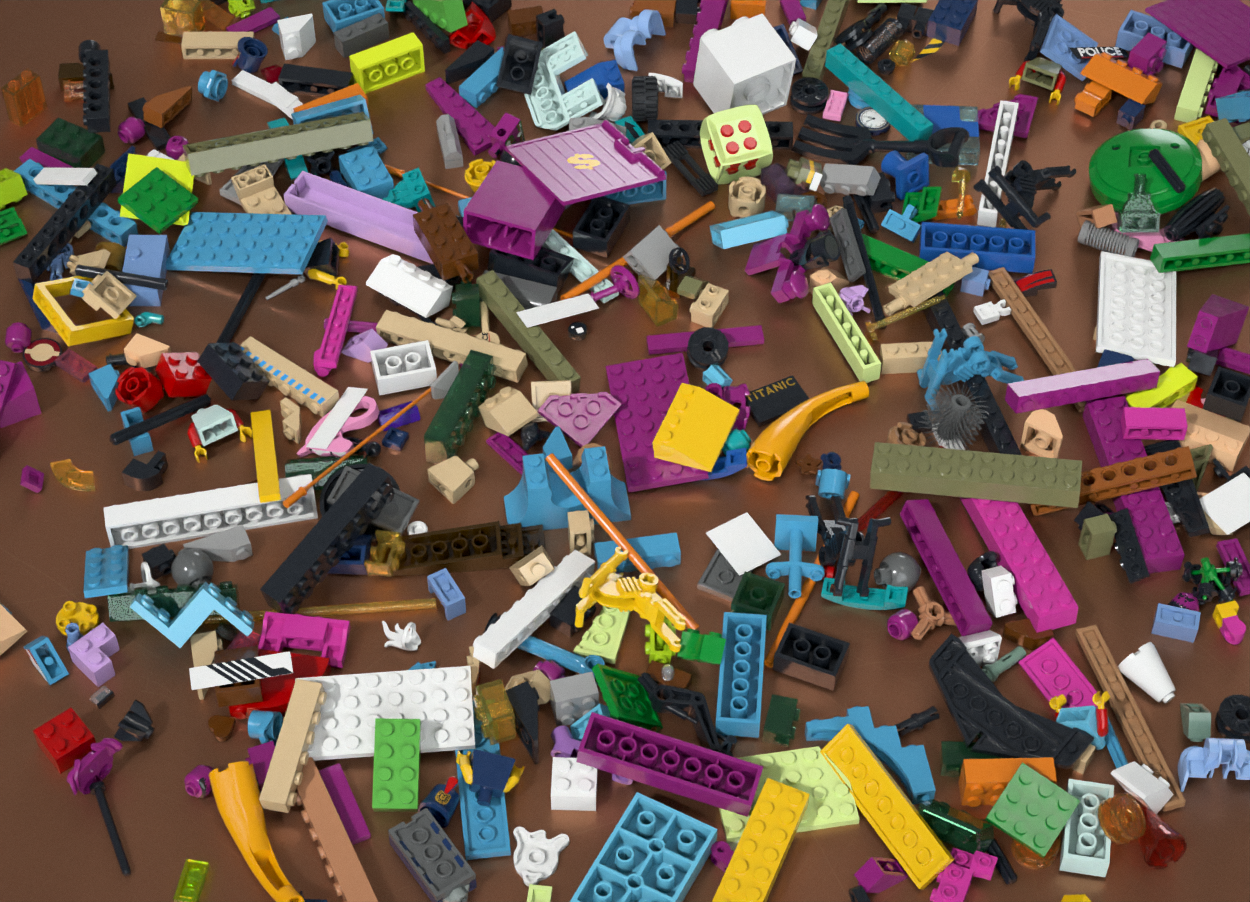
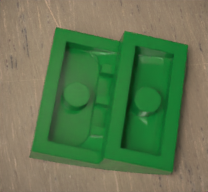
(925, 202)
(10, 226)

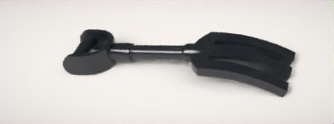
(853, 143)

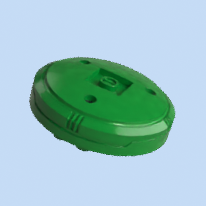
(1127, 153)

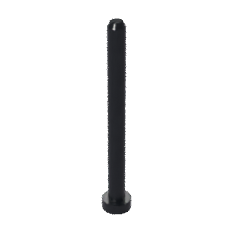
(97, 789)

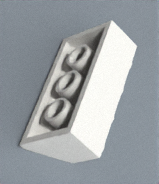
(410, 286)

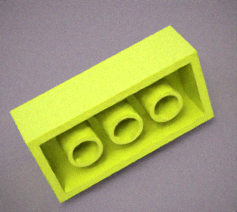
(388, 63)

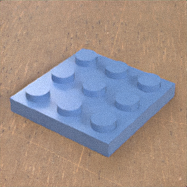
(1059, 40)

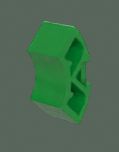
(701, 647)

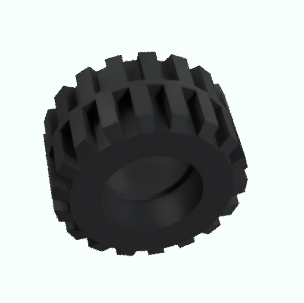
(644, 98)

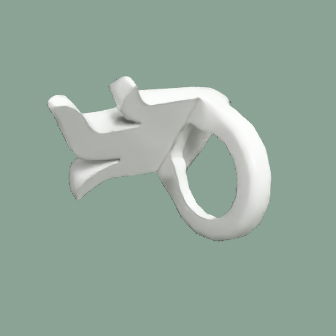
(146, 577)
(402, 638)

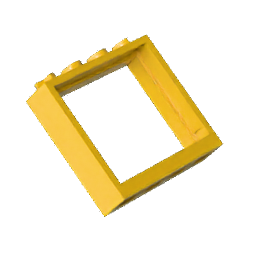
(71, 334)

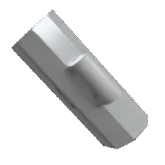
(449, 142)

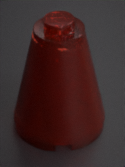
(1160, 841)

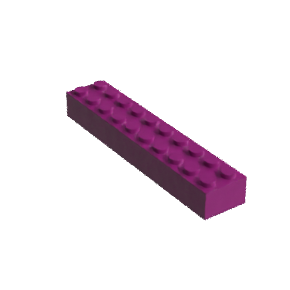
(1146, 507)

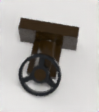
(677, 271)

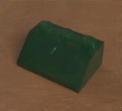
(957, 826)

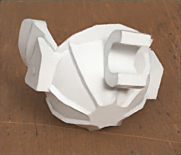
(614, 106)

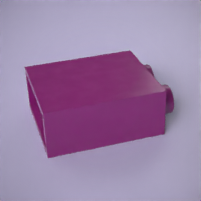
(511, 212)

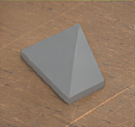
(442, 384)

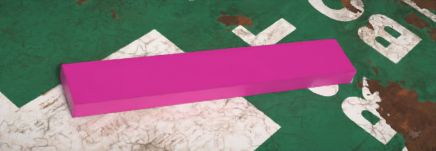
(337, 326)

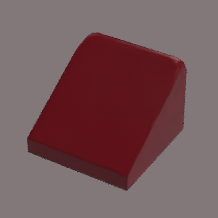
(271, 73)

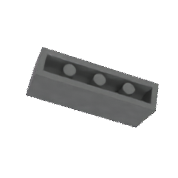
(527, 292)

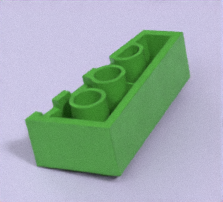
(444, 13)

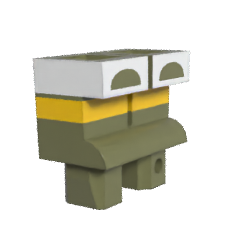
(805, 171)

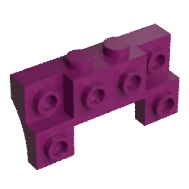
(1229, 82)

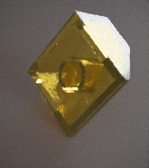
(656, 301)

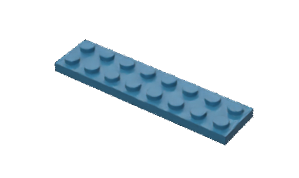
(483, 826)

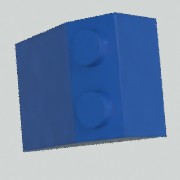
(602, 74)

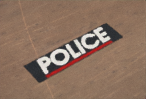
(1089, 52)

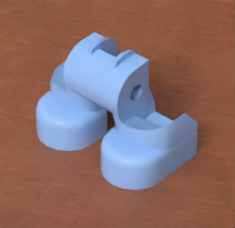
(629, 32)
(1200, 761)

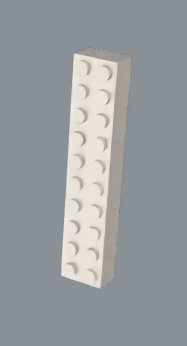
(205, 513)

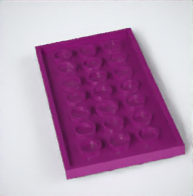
(646, 394)

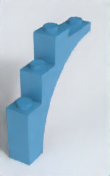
(907, 762)

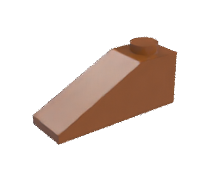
(166, 106)

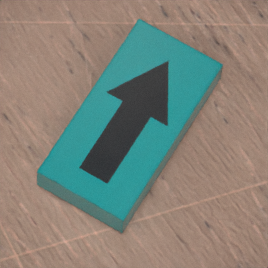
(633, 130)

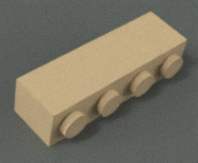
(212, 44)

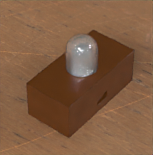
(669, 675)

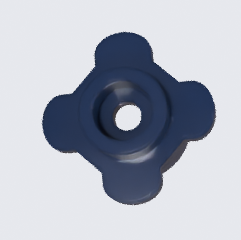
(831, 457)

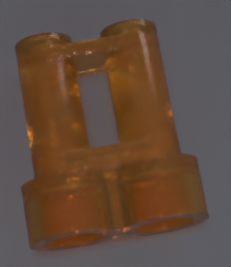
(69, 87)

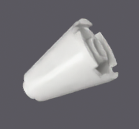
(1149, 673)

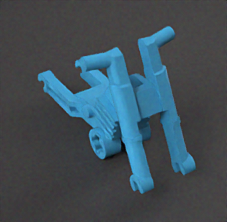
(962, 365)

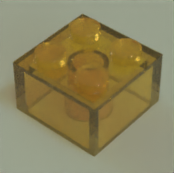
(182, 16)
(494, 712)

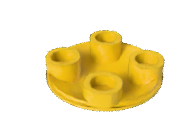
(81, 613)

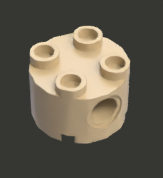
(746, 197)

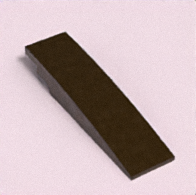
(467, 548)

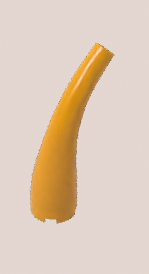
(779, 440)
(241, 810)

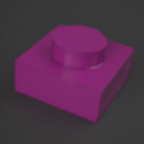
(32, 479)

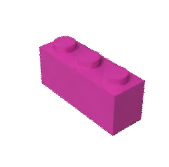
(1154, 423)

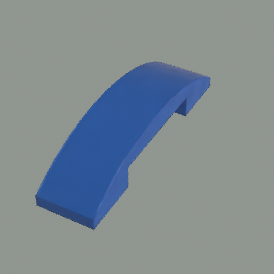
(727, 465)

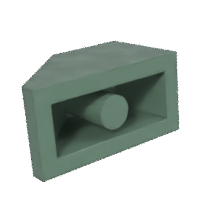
(1195, 721)

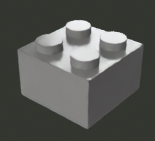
(573, 697)

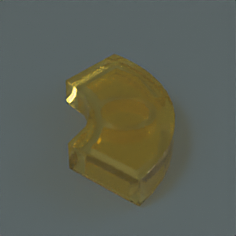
(72, 477)

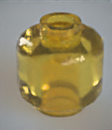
(902, 52)

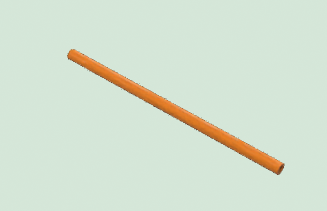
(604, 273)
(616, 536)
(805, 591)

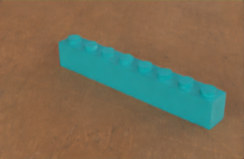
(878, 94)

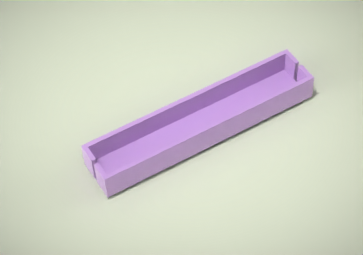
(356, 213)

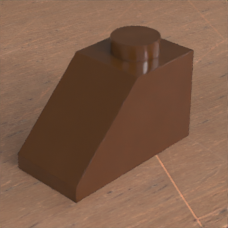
(1024, 634)

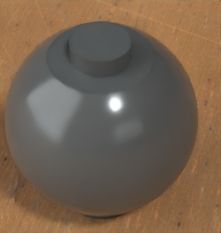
(192, 567)
(898, 570)

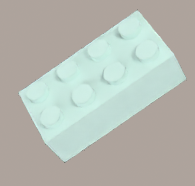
(1084, 843)

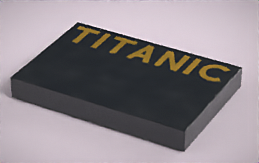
(775, 400)

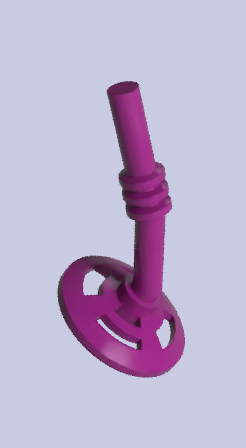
(619, 285)

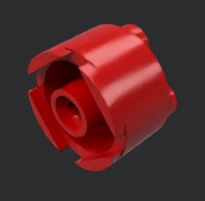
(139, 389)

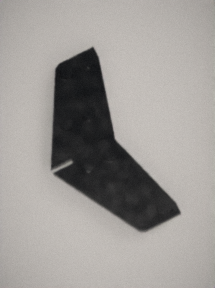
(1004, 727)

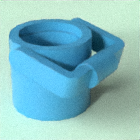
(213, 85)
(832, 483)
(265, 725)

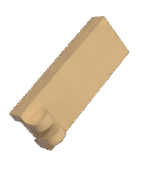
(93, 259)

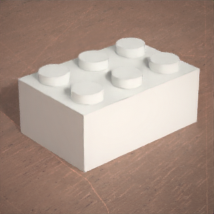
(403, 367)

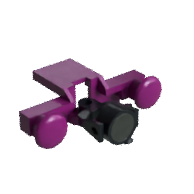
(790, 280)

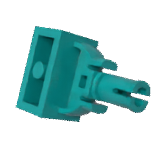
(410, 191)

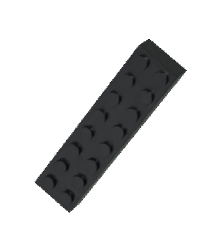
(328, 541)

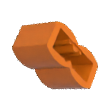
(1093, 98)

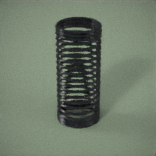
(884, 46)

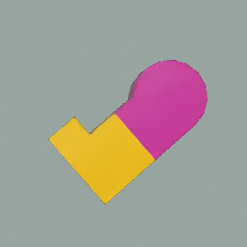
(1229, 623)

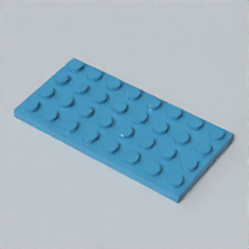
(246, 243)

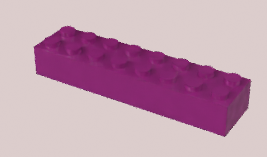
(669, 764)

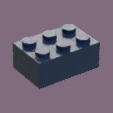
(951, 20)

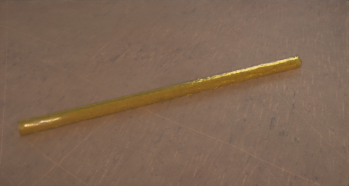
(343, 609)

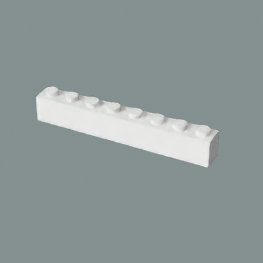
(998, 157)
(531, 610)

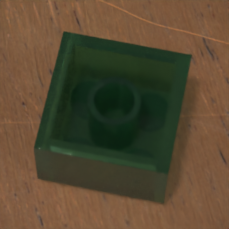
(758, 596)

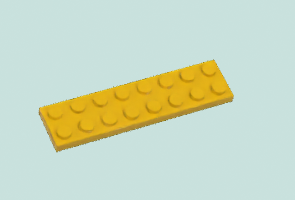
(888, 808)

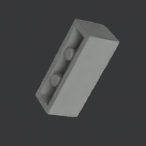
(849, 179)

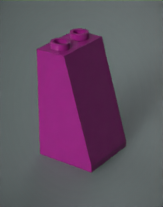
(1217, 324)
(22, 399)

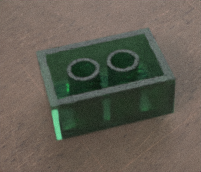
(71, 144)

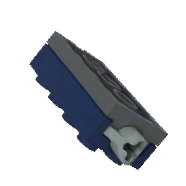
(432, 859)

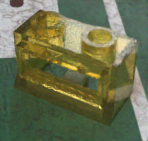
(385, 540)

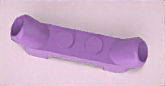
(568, 747)

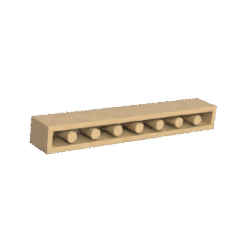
(450, 344)

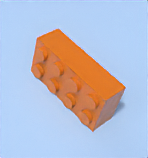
(985, 779)

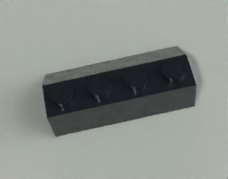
(547, 267)

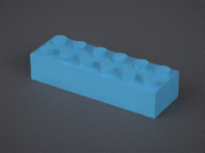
(741, 675)

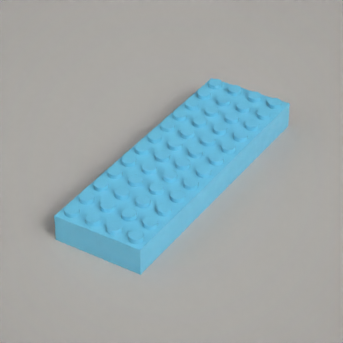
(648, 856)

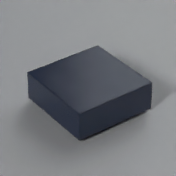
(395, 439)

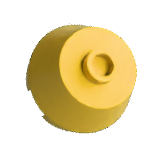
(477, 173)

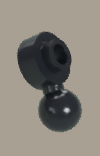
(372, 449)

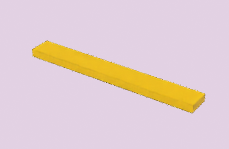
(265, 456)

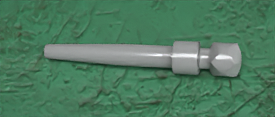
(294, 282)

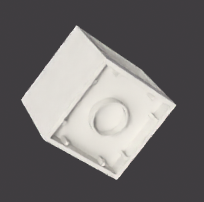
(744, 66)

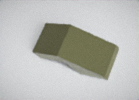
(691, 286)

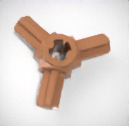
(931, 614)

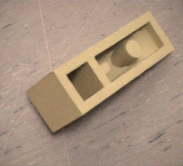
(203, 651)

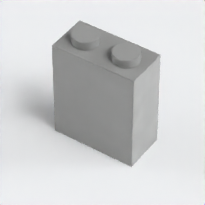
(651, 254)

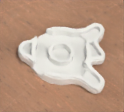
(537, 856)

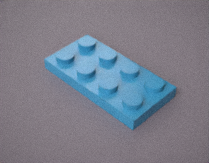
(106, 571)

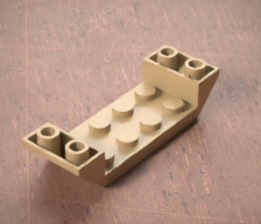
(257, 192)

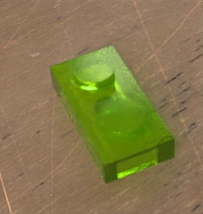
(191, 881)

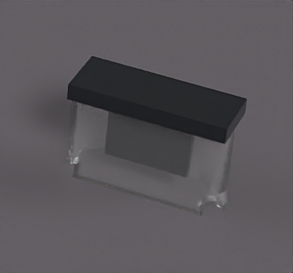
(102, 696)

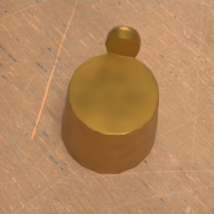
(116, 257)

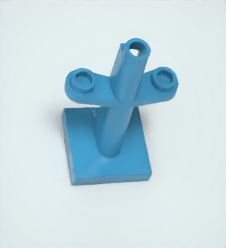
(795, 534)

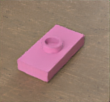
(835, 105)

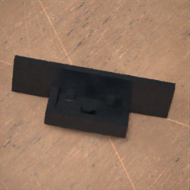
(1129, 547)

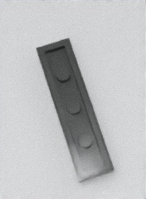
(848, 245)

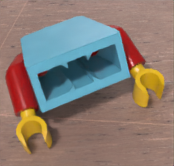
(1086, 718)

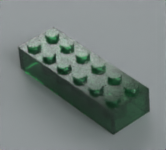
(460, 407)

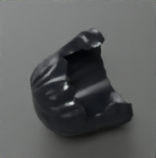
(983, 562)

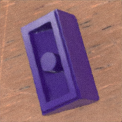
(408, 417)

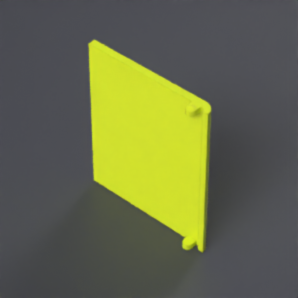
(140, 166)

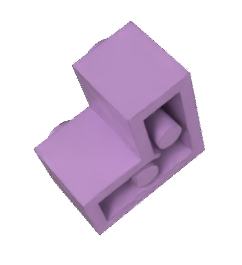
(93, 652)

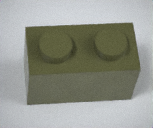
(1097, 536)

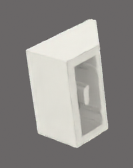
(983, 646)

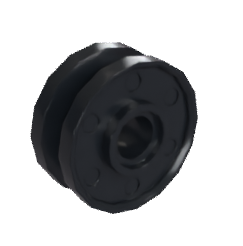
(853, 35)
(809, 95)
(709, 338)
(1234, 718)

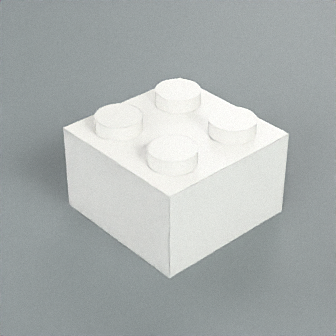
(573, 785)

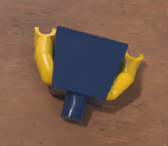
(488, 774)

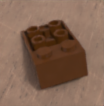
(238, 692)

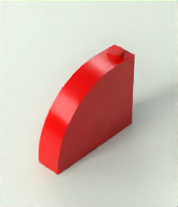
(278, 689)

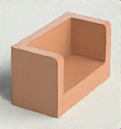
(1099, 215)

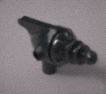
(532, 434)

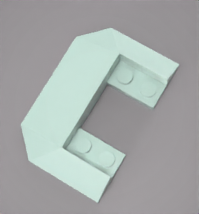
(548, 101)

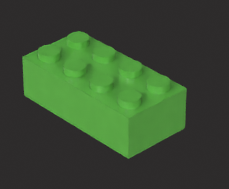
(396, 765)

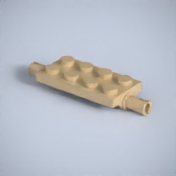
(929, 280)

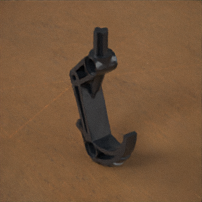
(689, 706)

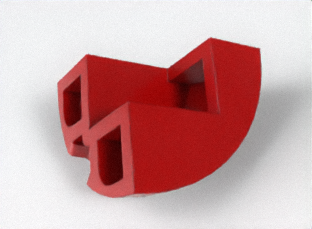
(478, 28)

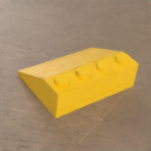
(694, 428)

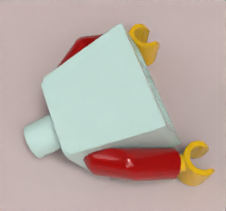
(212, 425)

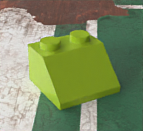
(11, 187)

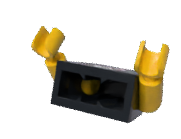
(325, 261)

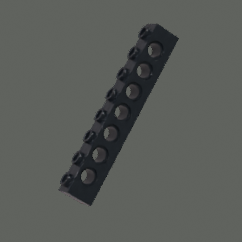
(688, 133)
(63, 225)

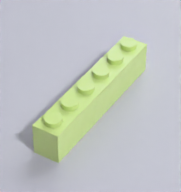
(1196, 87)
(846, 333)

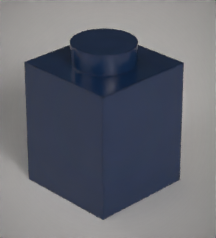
(1130, 114)

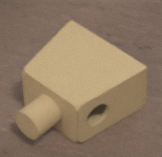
(453, 477)
(532, 567)

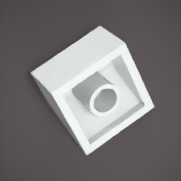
(296, 35)
(1143, 786)

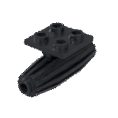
(1199, 216)

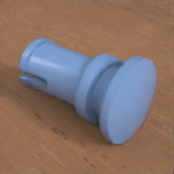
(73, 634)

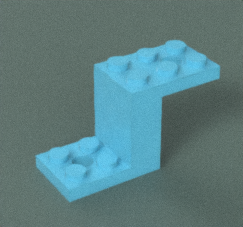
(193, 614)

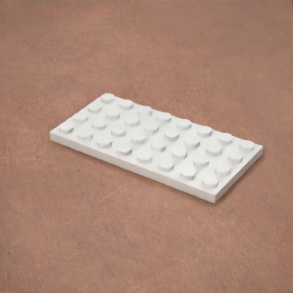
(1136, 309)
(353, 702)

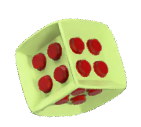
(736, 143)

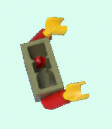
(1041, 73)

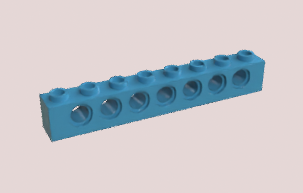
(103, 220)

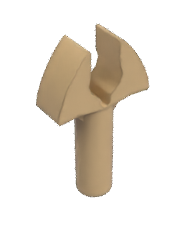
(454, 323)

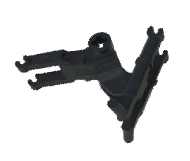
(1037, 13)
(1020, 188)
(846, 544)

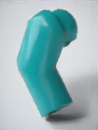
(147, 318)

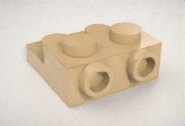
(108, 294)

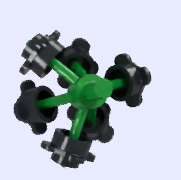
(1212, 580)

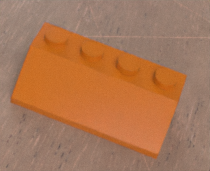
(1122, 78)

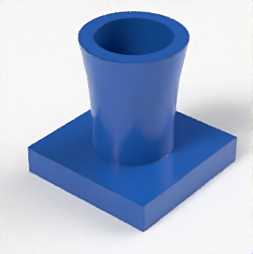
(909, 174)

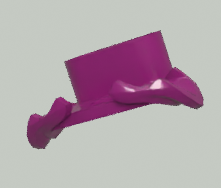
(731, 395)
(93, 766)

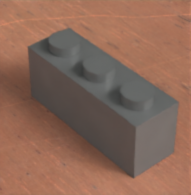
(361, 35)

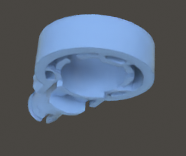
(59, 262)

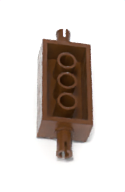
(445, 241)

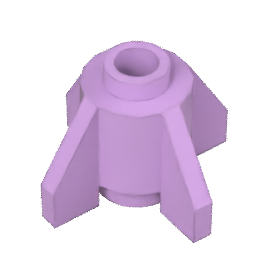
(853, 298)

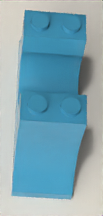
(546, 499)

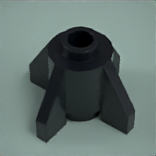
(321, 163)
(136, 724)

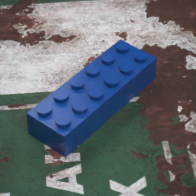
(994, 246)

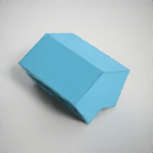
(717, 375)

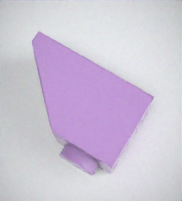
(361, 345)

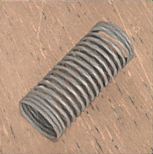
(1103, 235)

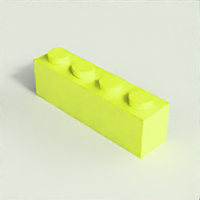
(1171, 386)

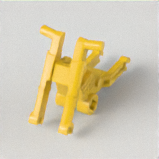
(630, 594)

